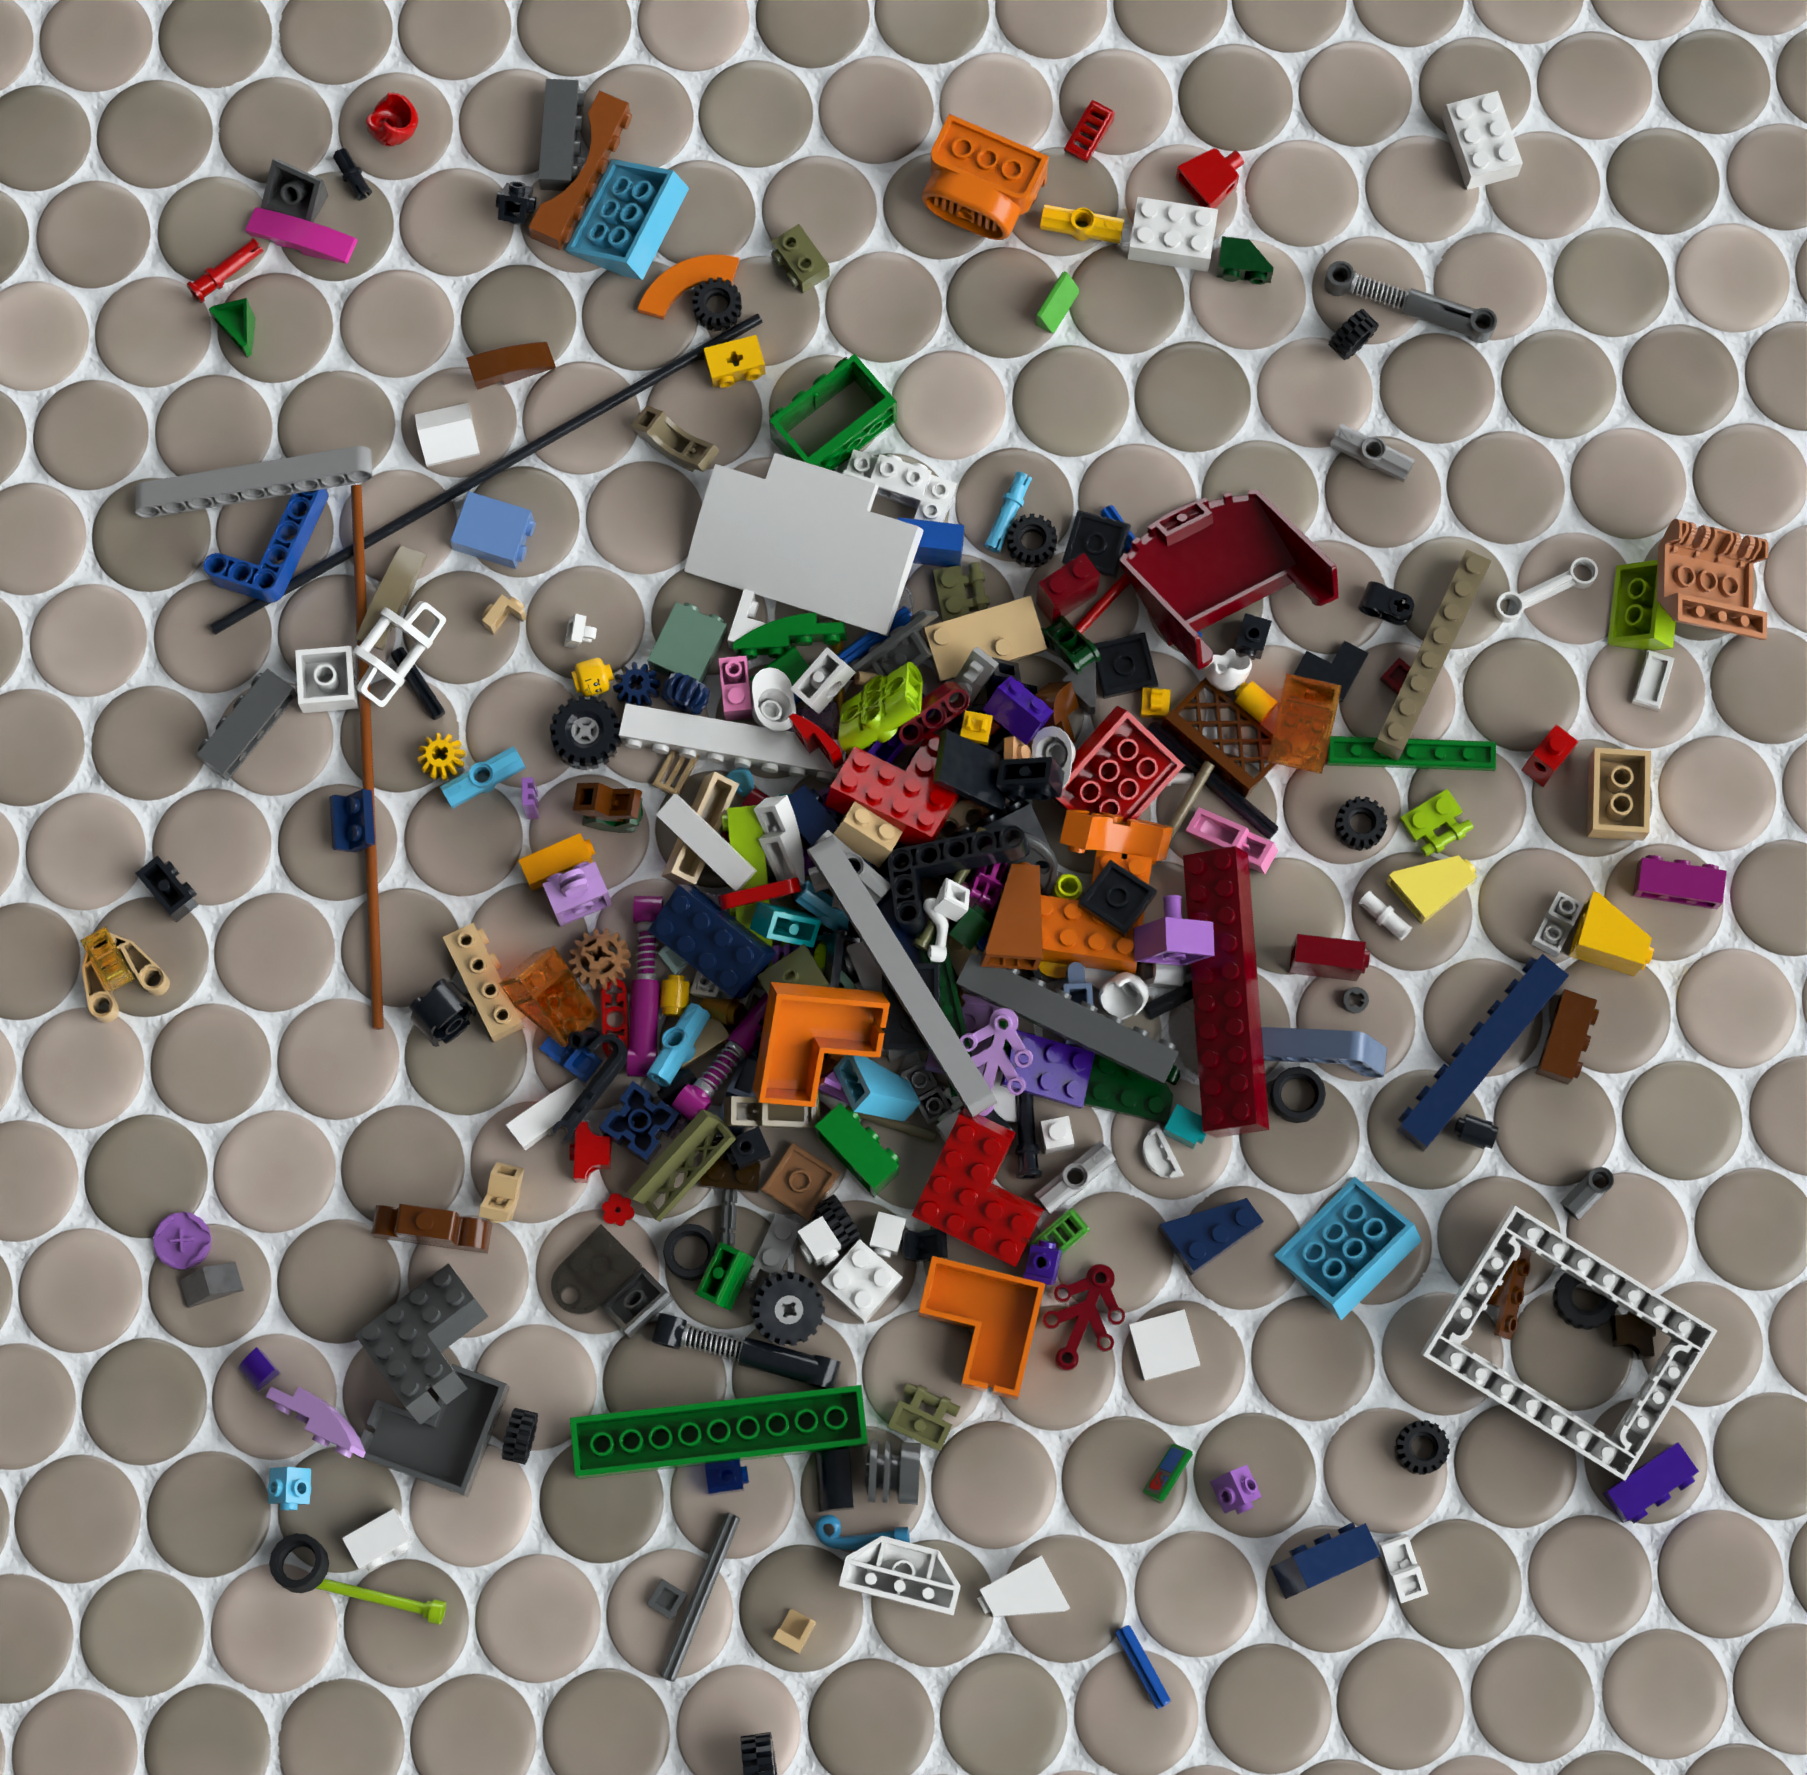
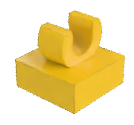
(1155, 703)
(976, 727)

